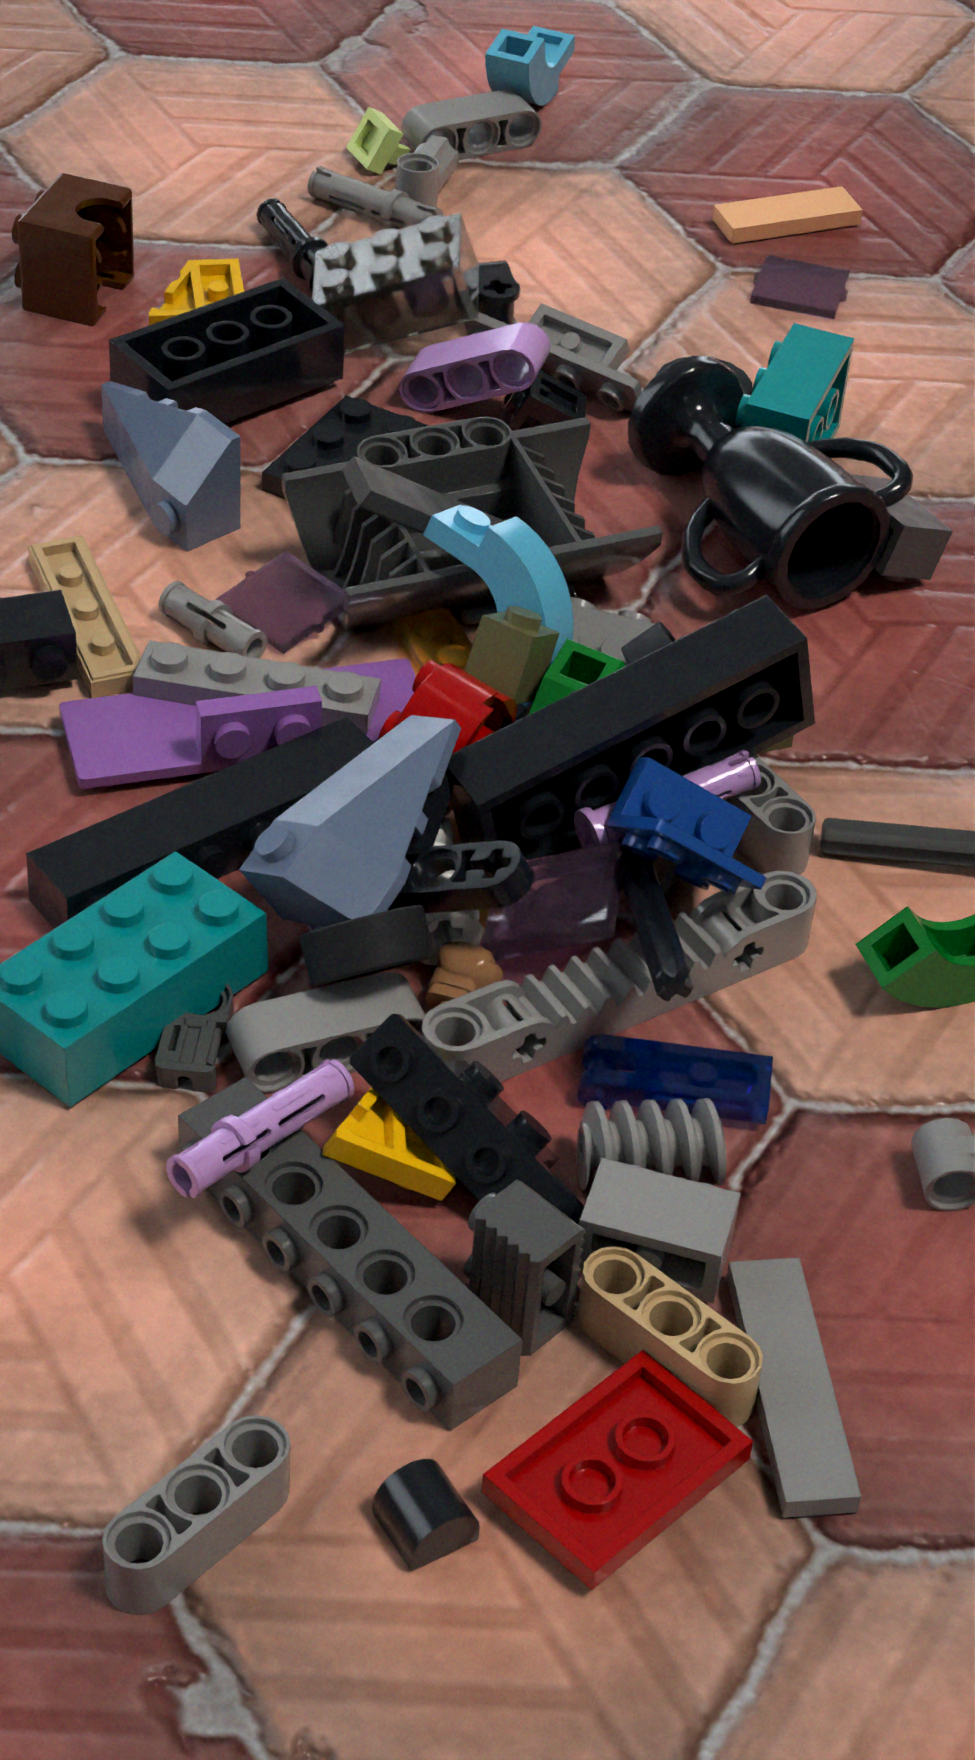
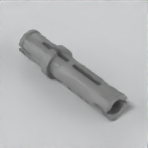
(390, 207)

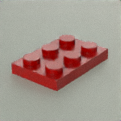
(616, 1468)

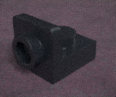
(546, 401)

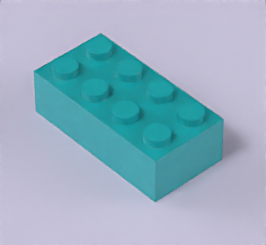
(122, 971)

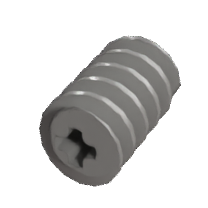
(653, 1138)

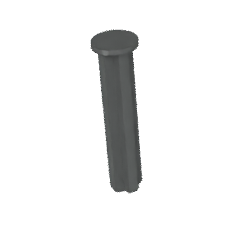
(898, 842)

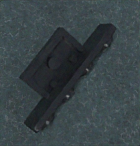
(461, 1115)

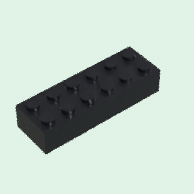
(683, 706)

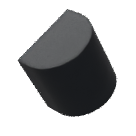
(423, 1513)

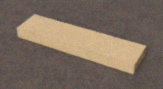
(103, 642)

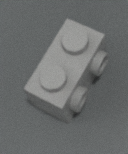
(665, 1220)

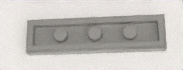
(794, 1390)

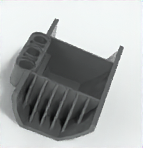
(476, 461)

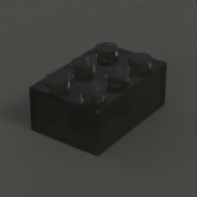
(399, 282)

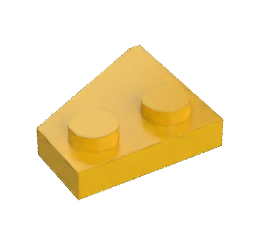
(199, 285)
(385, 1146)

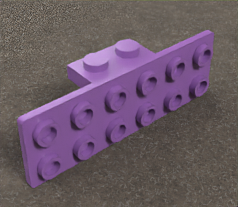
(152, 738)

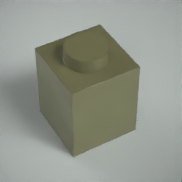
(512, 652)

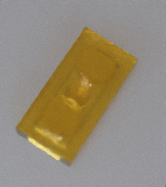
(433, 637)

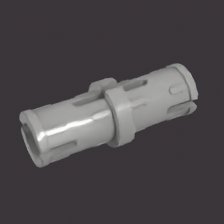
(194, 610)

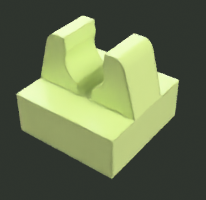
(376, 142)

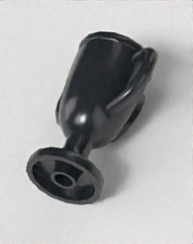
(772, 495)

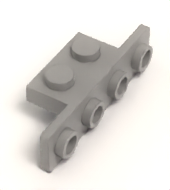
(579, 356)

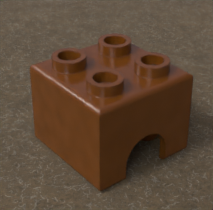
(72, 246)

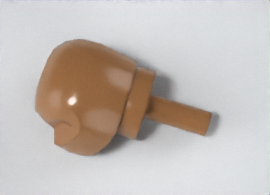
(461, 970)

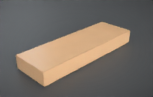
(787, 215)

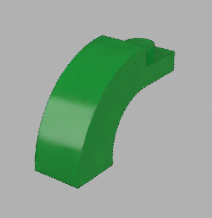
(923, 959)

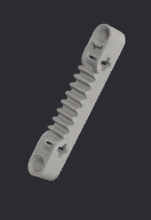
(616, 987)

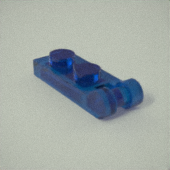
(668, 1071)

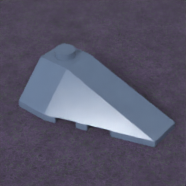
(177, 462)
(348, 838)

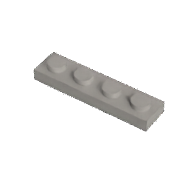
(196, 674)

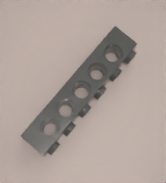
(364, 1268)

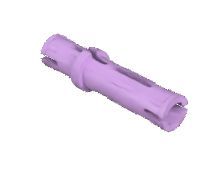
(240, 1140)

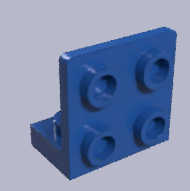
(684, 825)

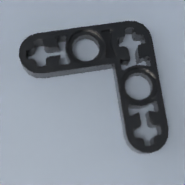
(484, 875)

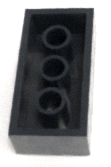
(234, 352)

